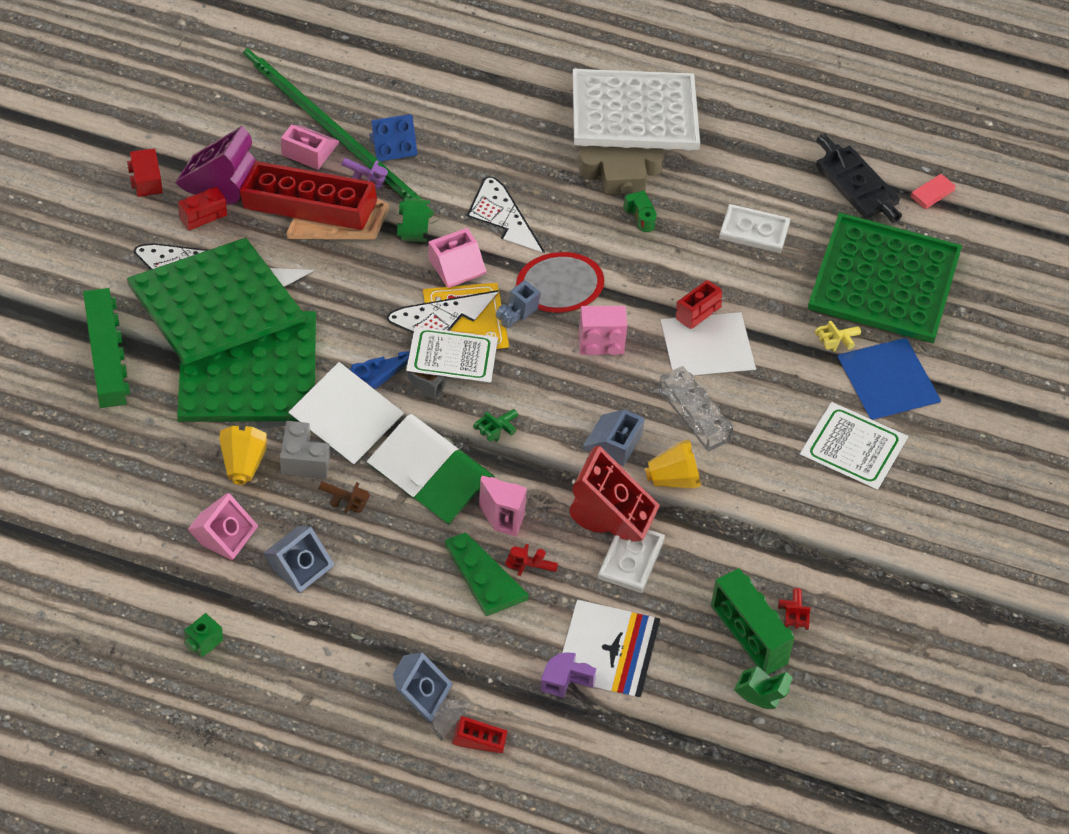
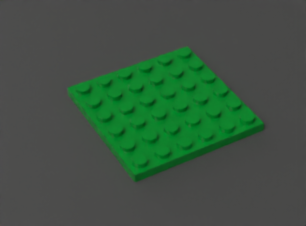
(885, 277)
(215, 300)
(252, 379)

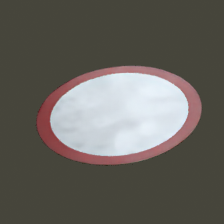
(564, 280)

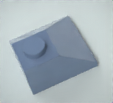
(421, 684)

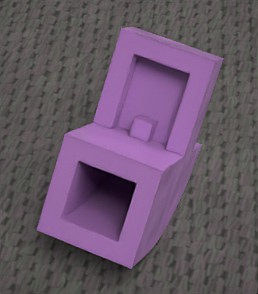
(564, 669)

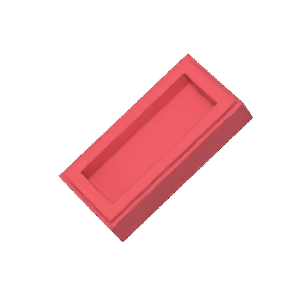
(933, 191)

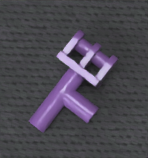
(375, 175)

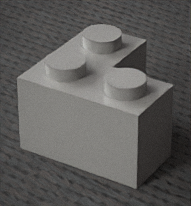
(300, 455)

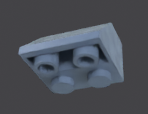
(616, 434)

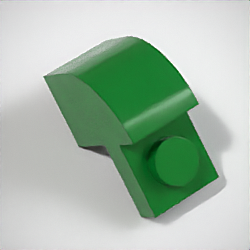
(761, 689)

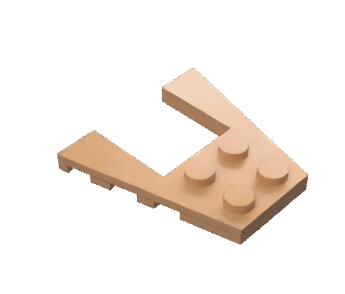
(314, 230)

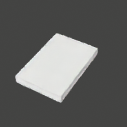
(754, 228)
(631, 562)

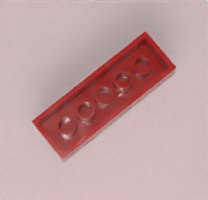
(308, 195)

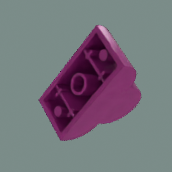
(220, 165)

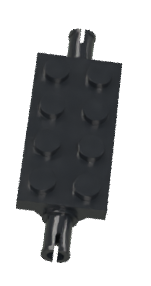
(857, 180)

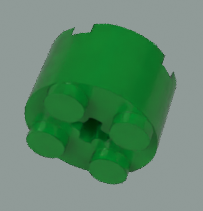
(414, 220)

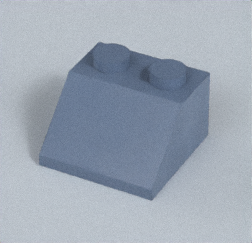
(299, 558)

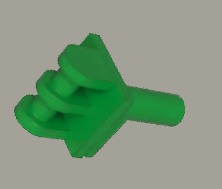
(492, 427)

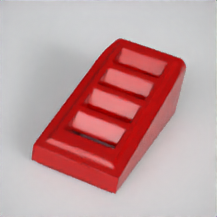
(469, 741)

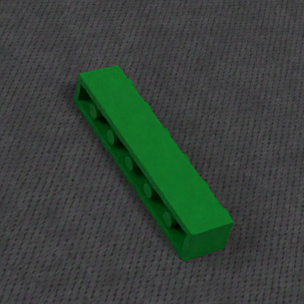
(105, 349)

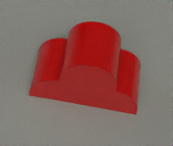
(611, 499)

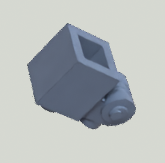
(521, 304)

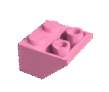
(307, 146)
(456, 257)
(502, 504)

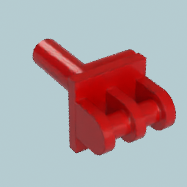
(519, 558)
(795, 613)

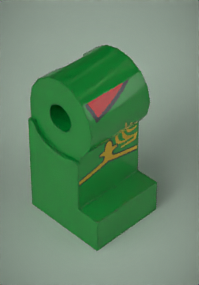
(642, 209)

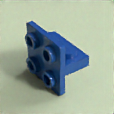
(393, 137)

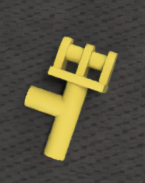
(832, 336)

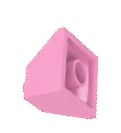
(223, 527)

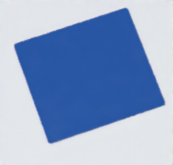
(888, 378)

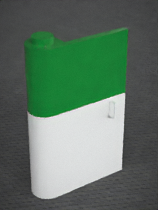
(429, 468)

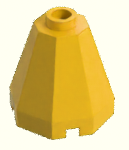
(242, 452)
(674, 467)

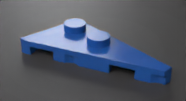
(379, 370)

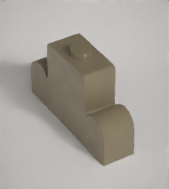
(619, 167)

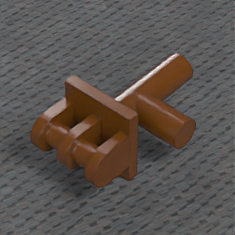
(356, 499)

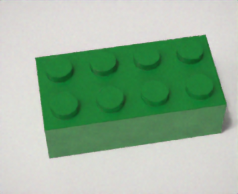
(752, 621)

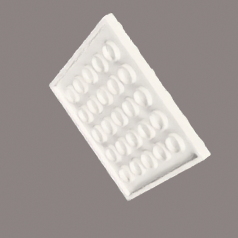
(635, 109)

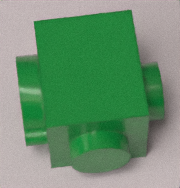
(203, 635)

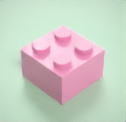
(602, 330)

